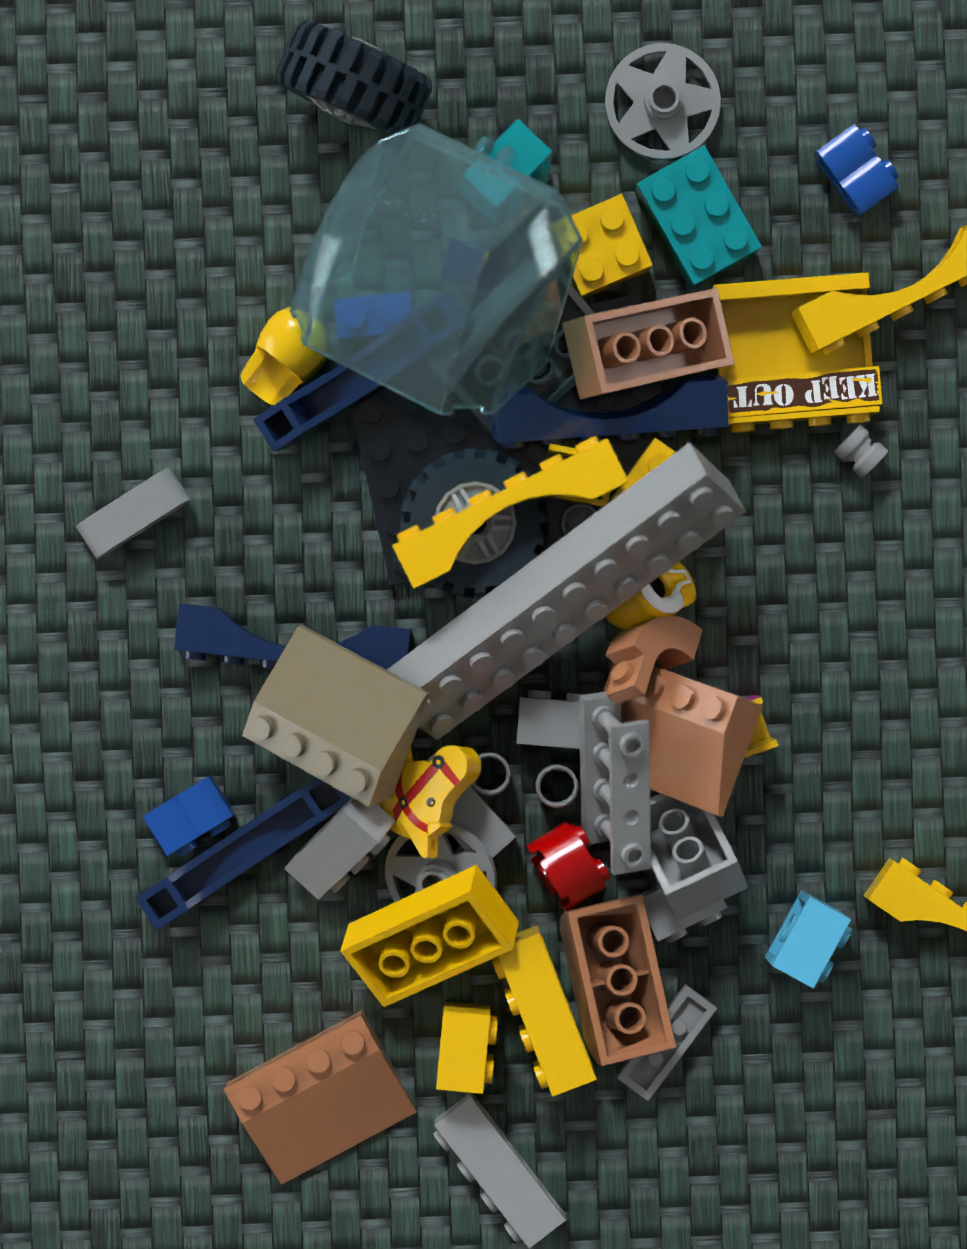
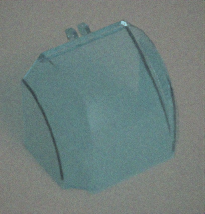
(439, 272)

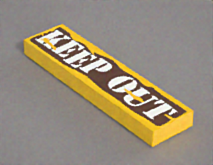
(804, 392)

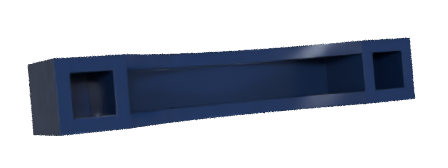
(686, 405)
(312, 406)
(215, 632)
(240, 851)

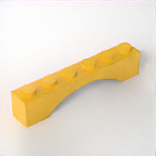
(839, 314)
(583, 476)
(909, 898)

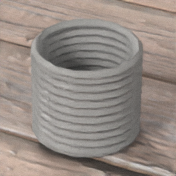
(495, 791)
(572, 796)

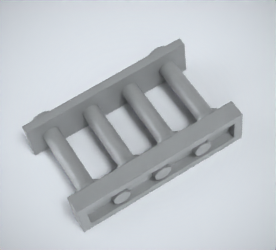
(615, 782)

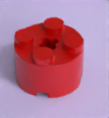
(567, 865)

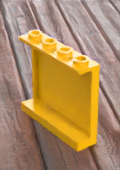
(769, 342)

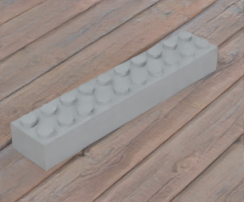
(569, 588)

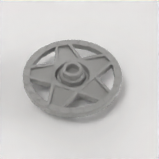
(662, 101)
(427, 871)

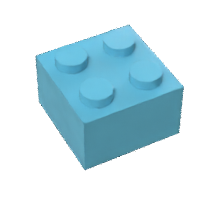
(809, 940)

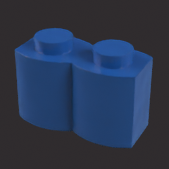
(857, 169)
(189, 816)

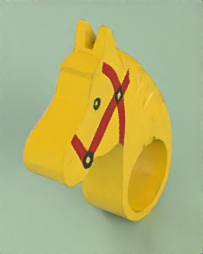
(428, 793)

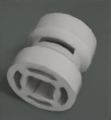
(858, 448)
(575, 516)

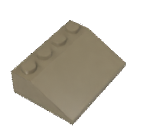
(337, 716)

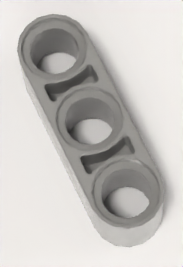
(133, 513)

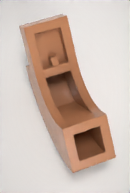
(636, 649)

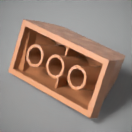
(616, 980)

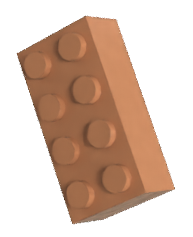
(647, 343)

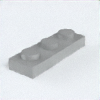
(688, 1016)

